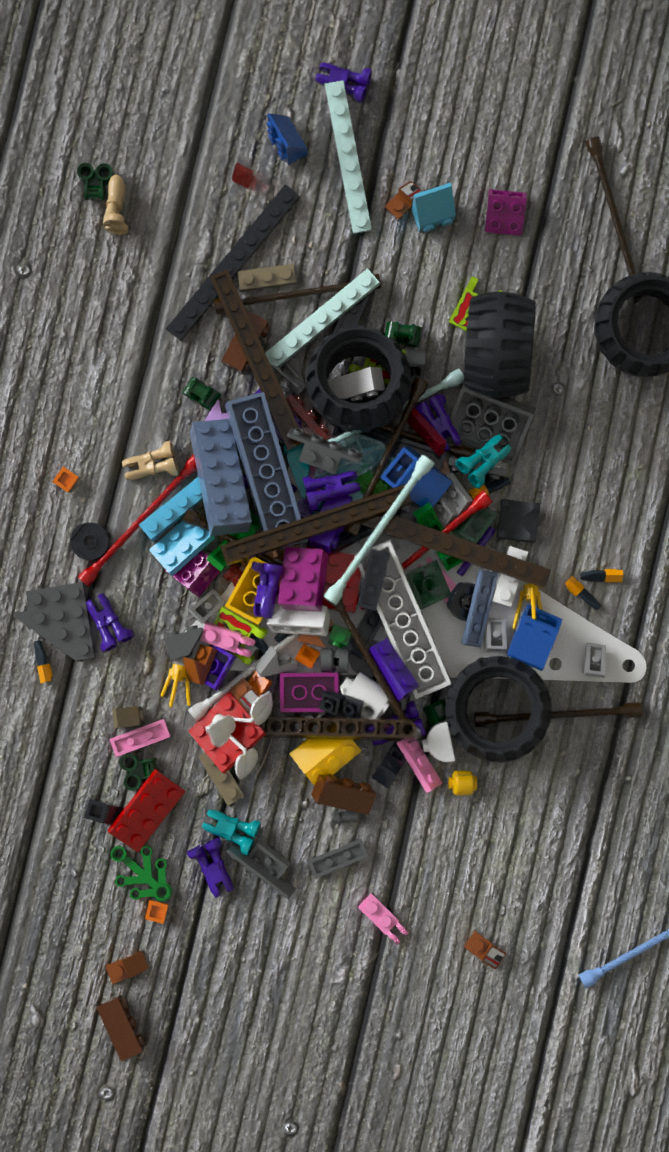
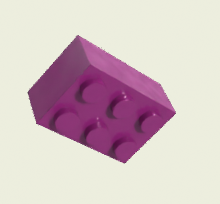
(303, 579)
(304, 690)

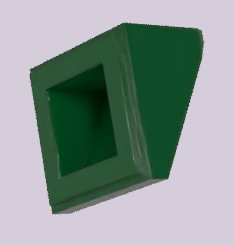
(435, 712)

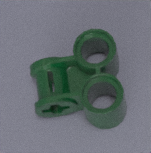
(94, 183)
(404, 334)
(200, 393)
(139, 770)

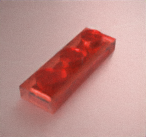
(308, 416)

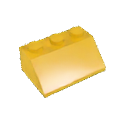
(245, 592)
(324, 755)

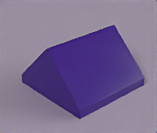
(220, 668)

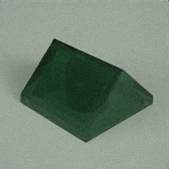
(428, 584)

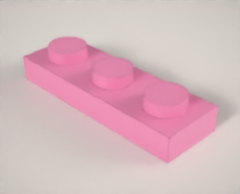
(140, 737)
(420, 765)

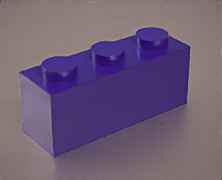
(330, 539)
(393, 669)

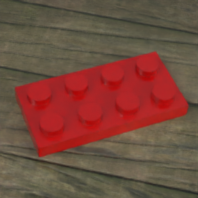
(146, 810)

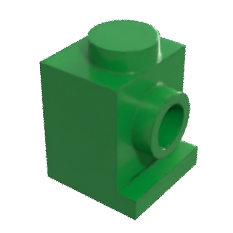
(339, 637)

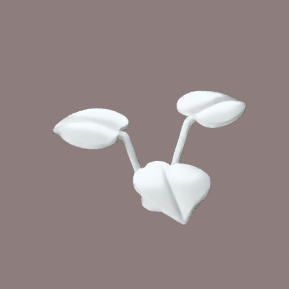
(223, 726)

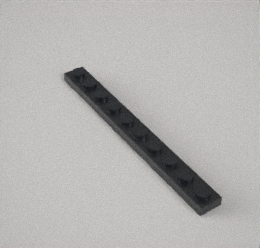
(234, 261)

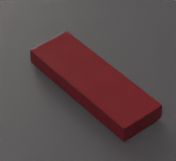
(427, 432)

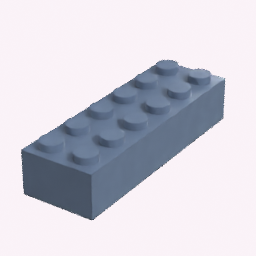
(220, 477)

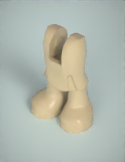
(112, 219)
(147, 464)

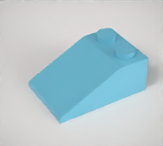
(434, 207)

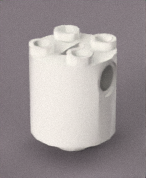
(368, 691)

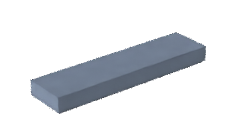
(479, 608)

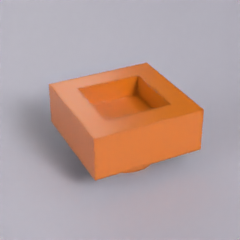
(65, 479)
(307, 656)
(259, 683)
(156, 911)

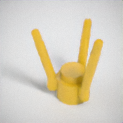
(531, 594)
(177, 674)

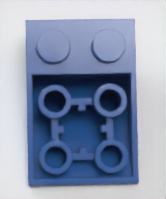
(286, 138)
(428, 489)
(534, 638)

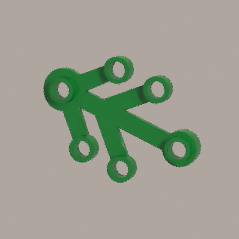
(144, 875)

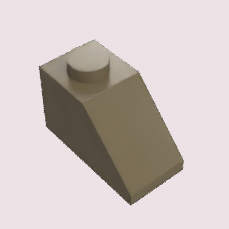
(127, 716)

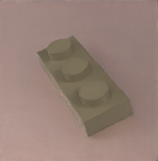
(266, 277)
(224, 782)

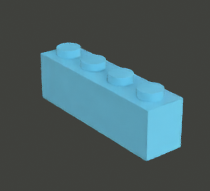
(172, 510)

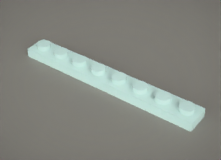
(348, 157)
(322, 319)

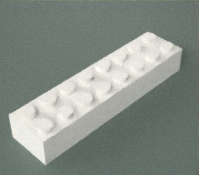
(408, 626)

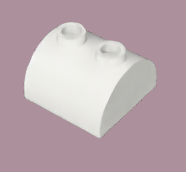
(439, 743)

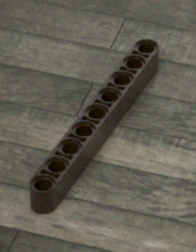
(342, 731)

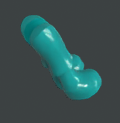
(487, 456)
(227, 827)

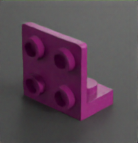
(505, 212)
(197, 574)

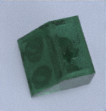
(475, 525)

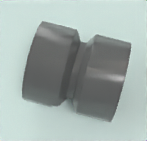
(327, 660)

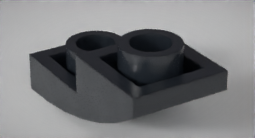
(340, 703)

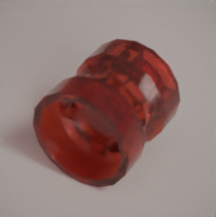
(233, 574)

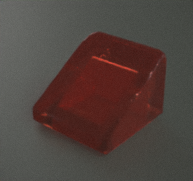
(242, 175)

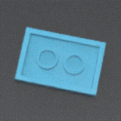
(180, 546)

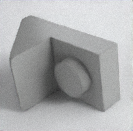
(207, 606)
(496, 635)
(595, 660)
(271, 665)

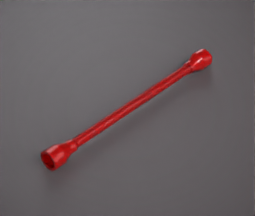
(480, 502)
(89, 574)

